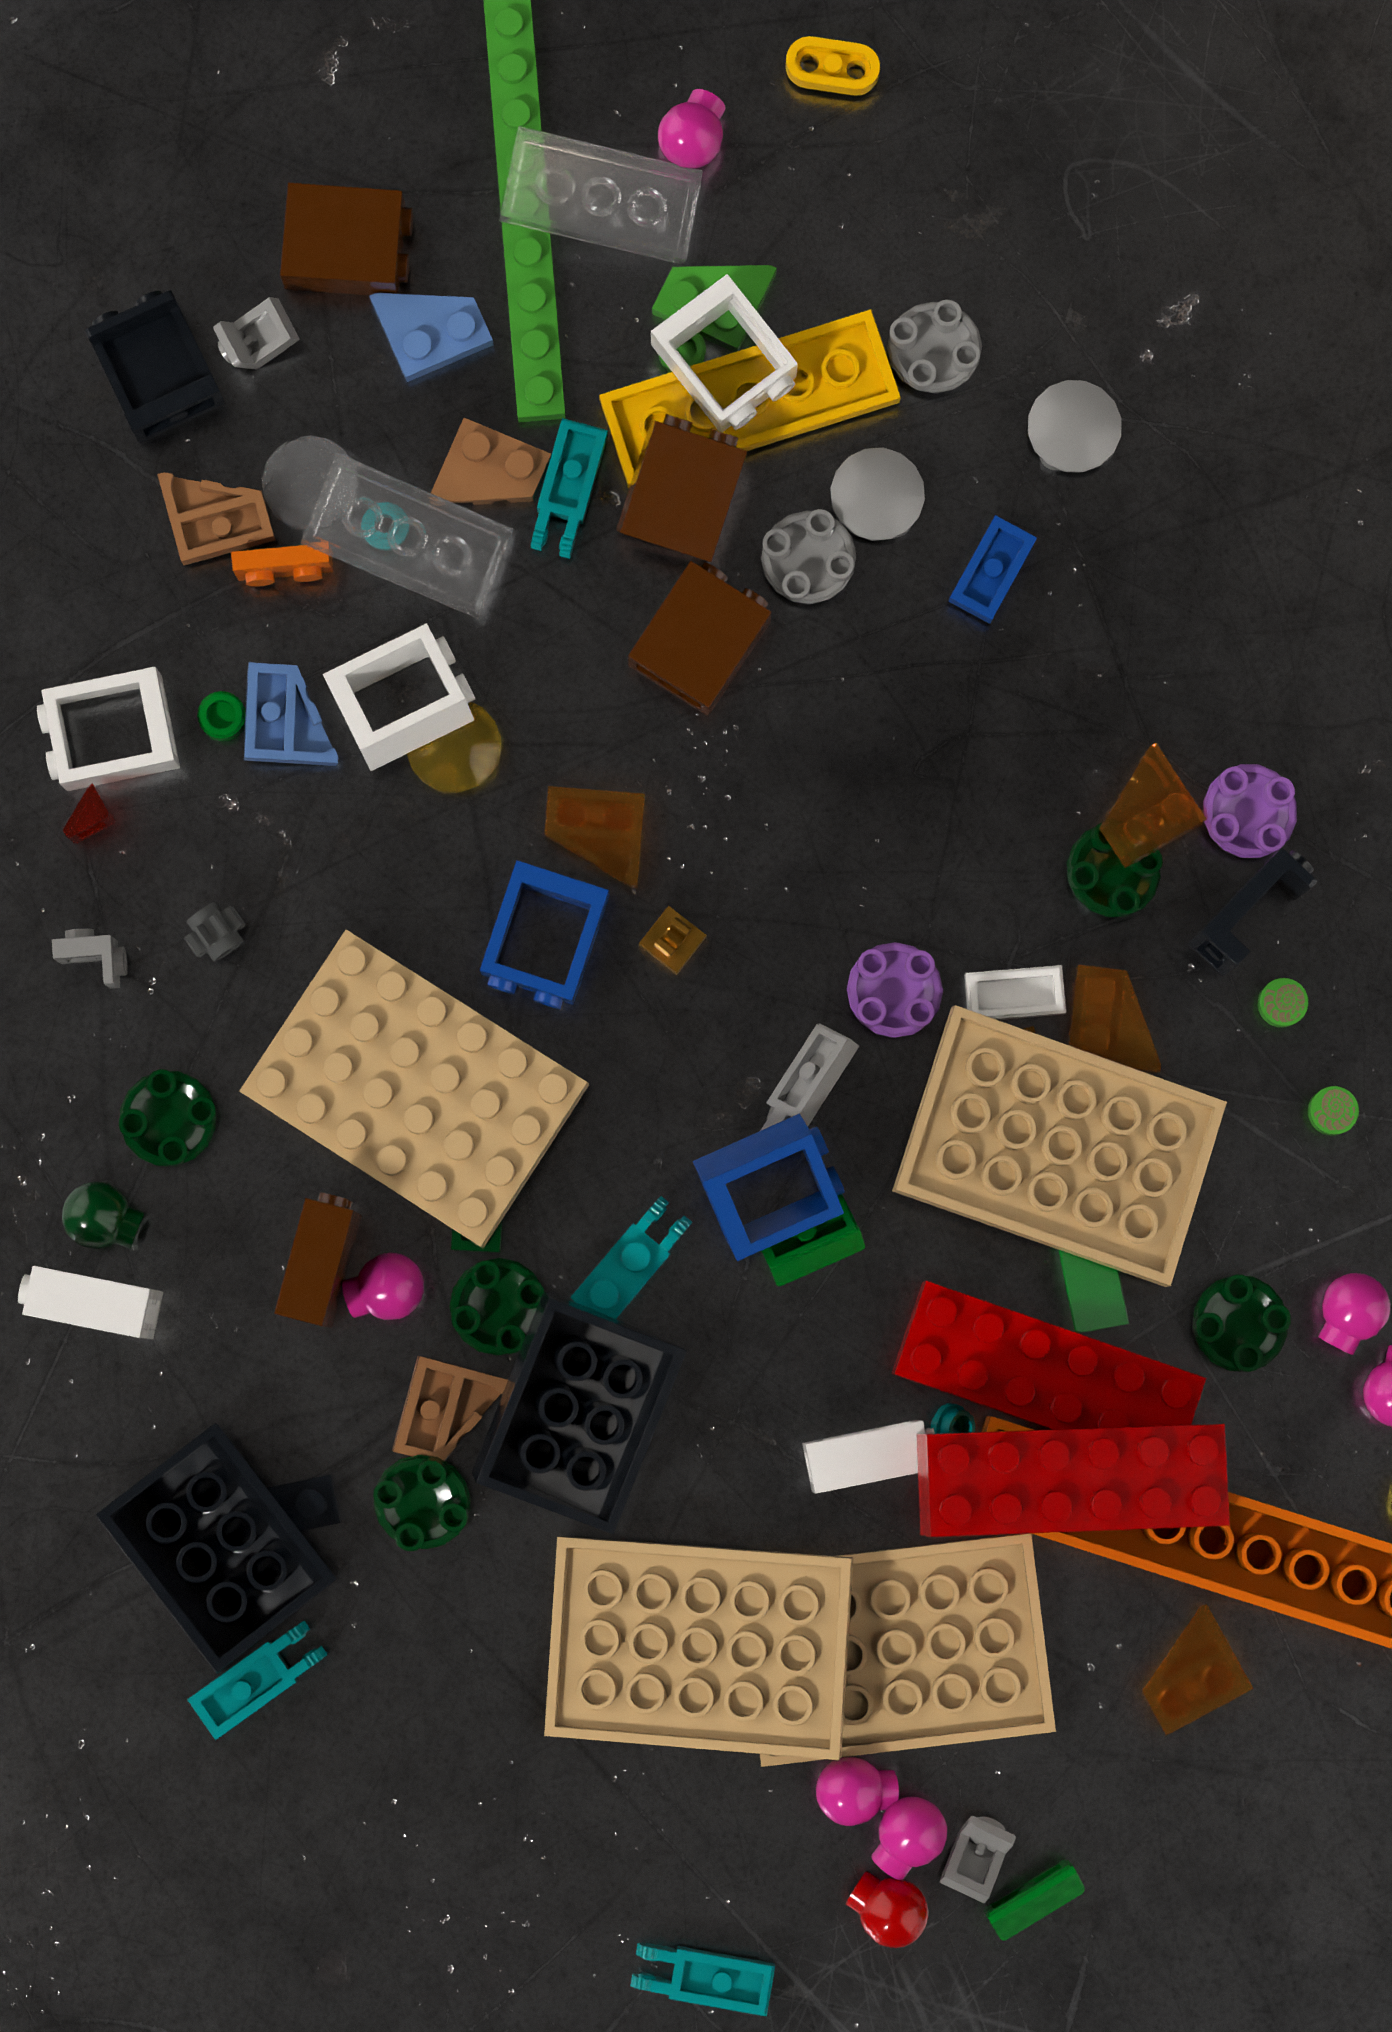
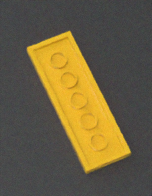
(837, 378)

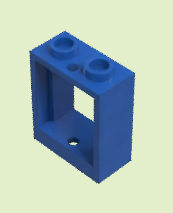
(559, 888)
(755, 1153)

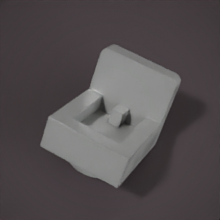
(256, 335)
(83, 946)
(977, 1857)

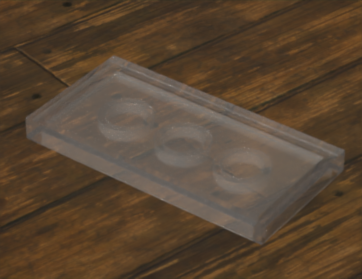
(600, 195)
(407, 535)

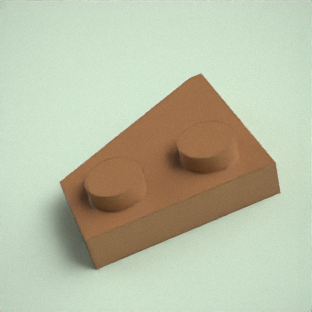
(490, 467)
(214, 518)
(443, 1407)

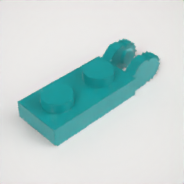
(569, 482)
(629, 1264)
(251, 1683)
(709, 1978)

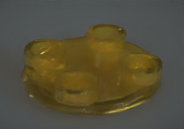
(460, 757)

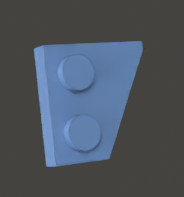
(430, 330)
(282, 719)

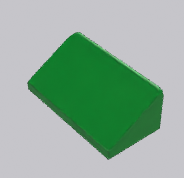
(815, 1247)
(1093, 1294)
(1034, 1899)

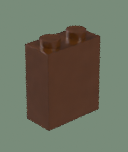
(345, 239)
(682, 488)
(700, 636)
(318, 1260)

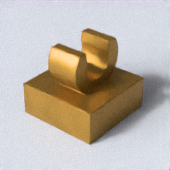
(672, 940)

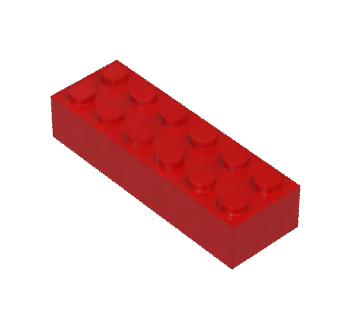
(1037, 1367)
(1072, 1480)

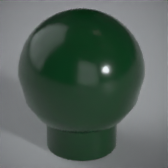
(99, 1216)

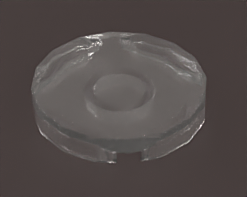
(296, 476)

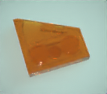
(1195, 1675)

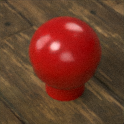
(890, 1910)

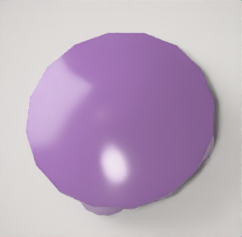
(1250, 810)
(894, 989)

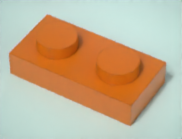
(263, 565)

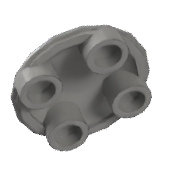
(934, 346)
(1074, 426)
(877, 494)
(808, 556)

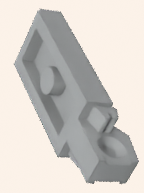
(810, 1076)

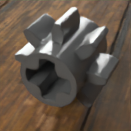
(215, 931)

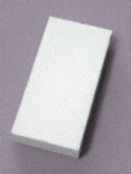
(1016, 992)

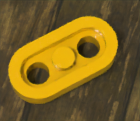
(833, 62)

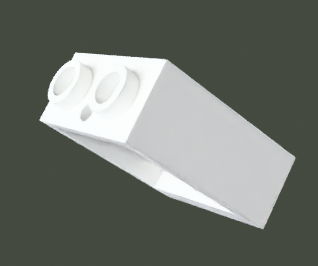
(696, 316)
(416, 728)
(164, 751)
(90, 1302)
(863, 1456)

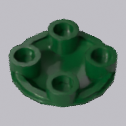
(1104, 882)
(167, 1118)
(495, 1305)
(1240, 1323)
(421, 1502)

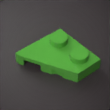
(688, 282)

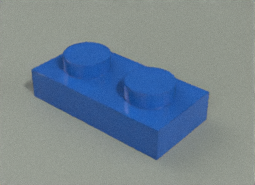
(992, 569)

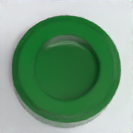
(221, 716)

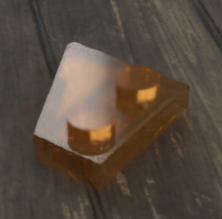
(1150, 810)
(598, 828)
(1110, 1020)

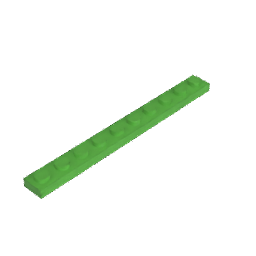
(525, 249)

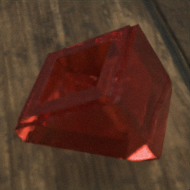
(89, 816)

